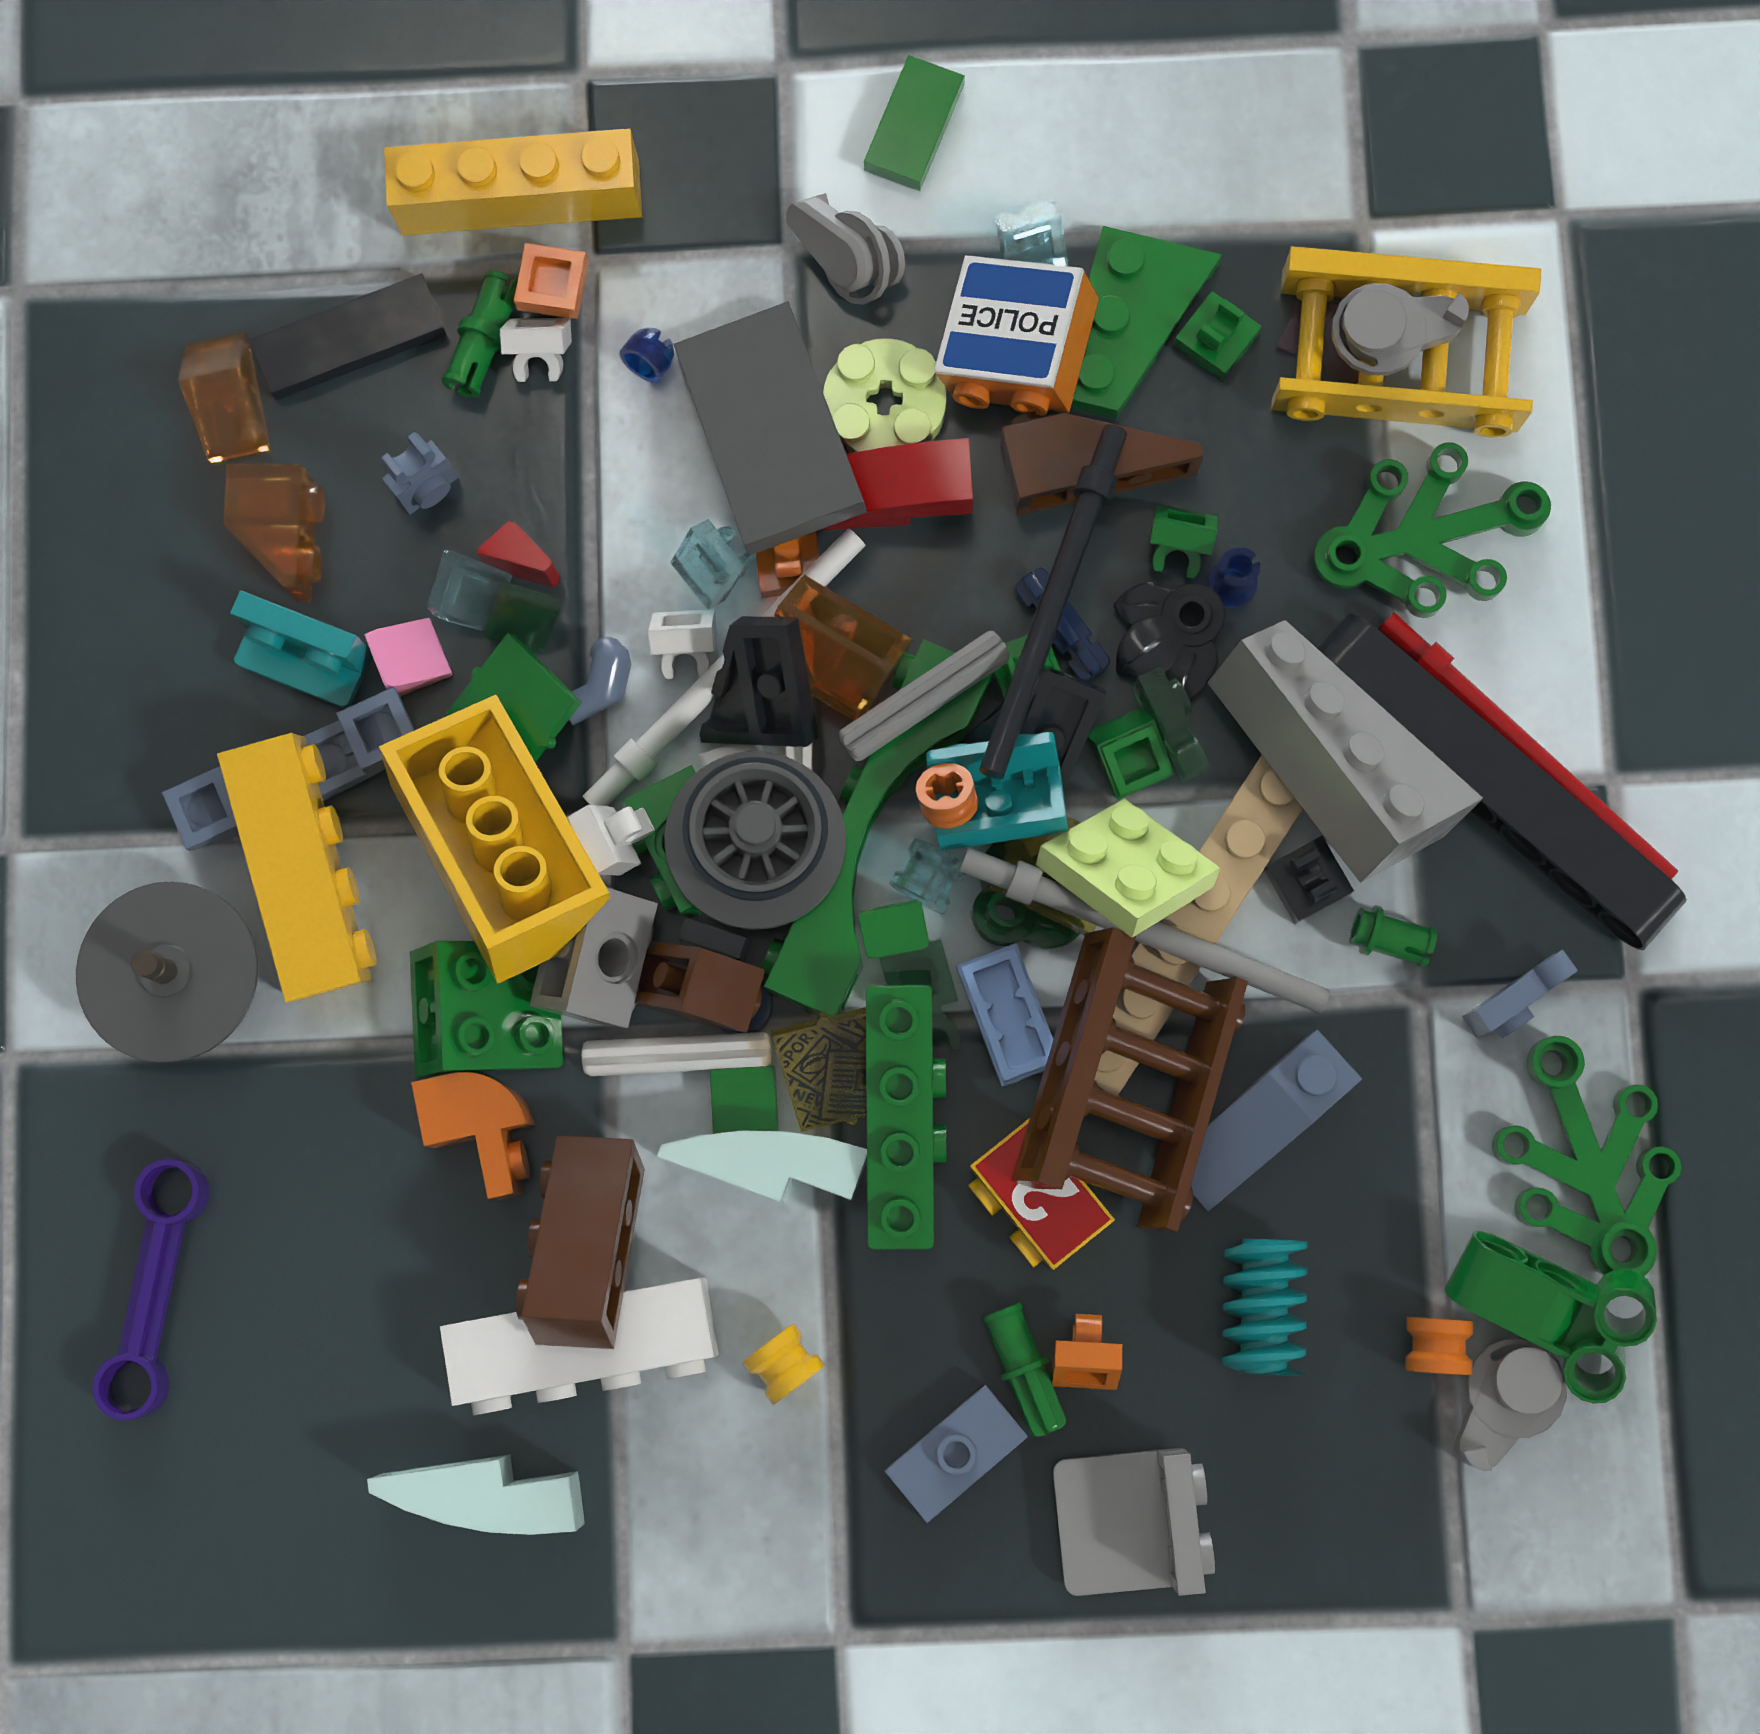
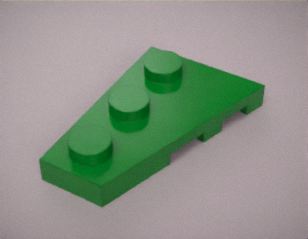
(1142, 296)

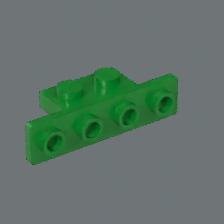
(900, 1123)

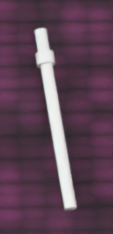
(638, 757)

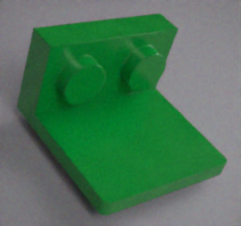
(472, 1021)

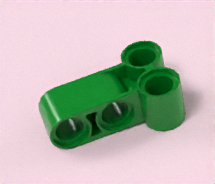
(1554, 1308)

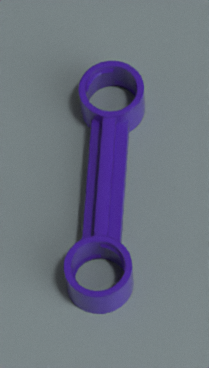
(150, 1290)

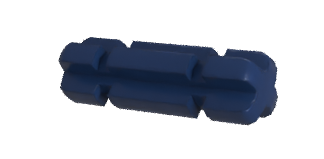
(1072, 633)

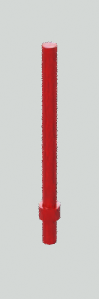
(1438, 664)

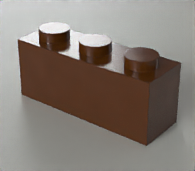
(581, 1242)

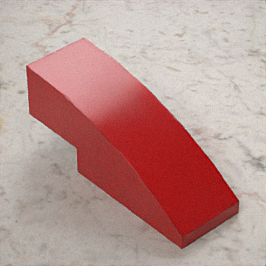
(911, 483)

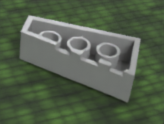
(1340, 752)

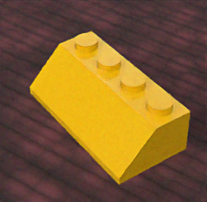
(495, 836)

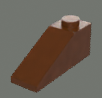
(1048, 452)

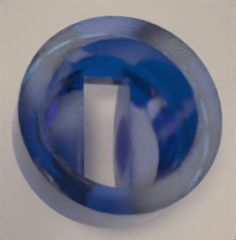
(647, 355)

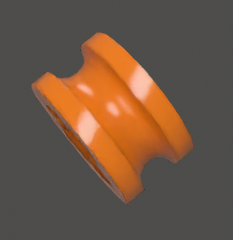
(946, 779)

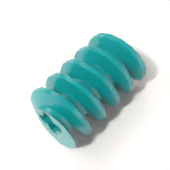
(1264, 1307)

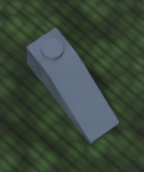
(1270, 1116)

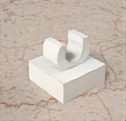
(536, 338)
(682, 633)
(610, 836)

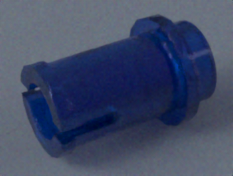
(1235, 591)

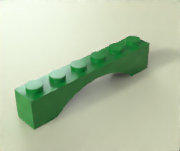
(821, 952)

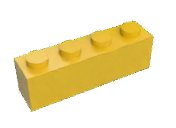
(513, 182)
(296, 866)

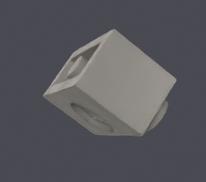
(602, 990)

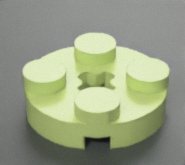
(880, 365)

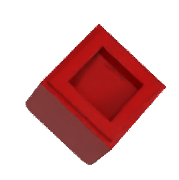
(517, 554)

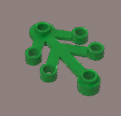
(1423, 537)
(1592, 1169)

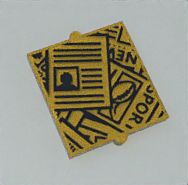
(825, 1068)

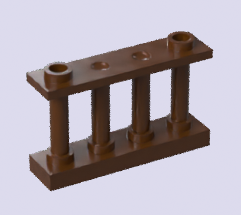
(1070, 1092)

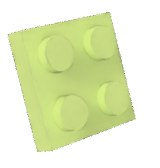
(1128, 867)

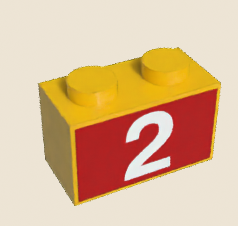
(1048, 1221)

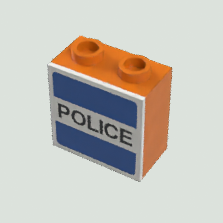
(1016, 335)

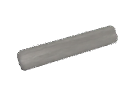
(924, 695)

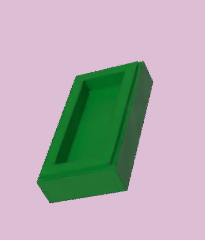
(914, 122)

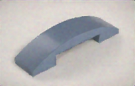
(348, 754)

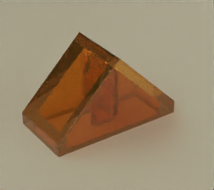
(224, 397)

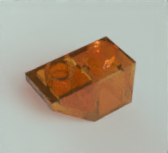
(275, 517)

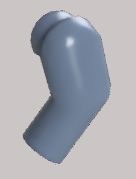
(606, 679)

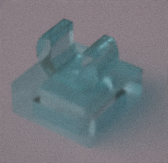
(1033, 235)
(710, 562)

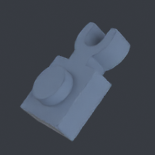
(418, 475)
(1509, 1006)

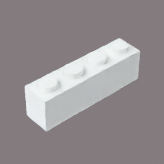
(655, 1329)

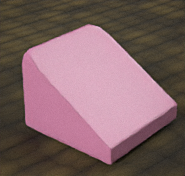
(408, 655)

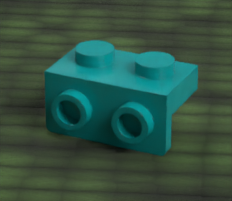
(1011, 808)

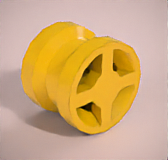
(783, 1364)

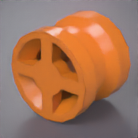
(1439, 1345)

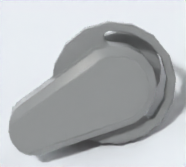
(848, 247)
(1392, 327)
(1509, 1401)

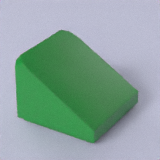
(1130, 752)
(893, 929)

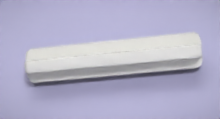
(676, 1054)

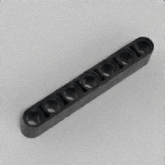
(1518, 796)

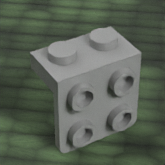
(1132, 1522)

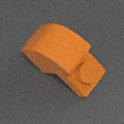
(477, 1108)

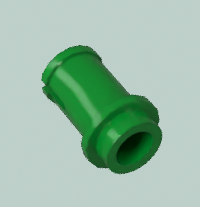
(1392, 936)

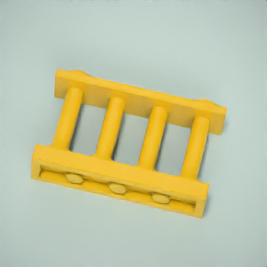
(1492, 288)

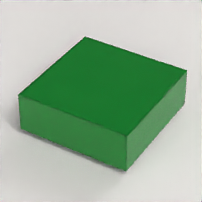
(744, 1099)

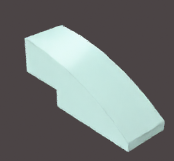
(770, 1161)
(485, 1497)

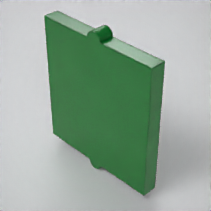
(527, 690)

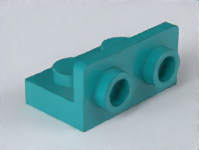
(299, 651)

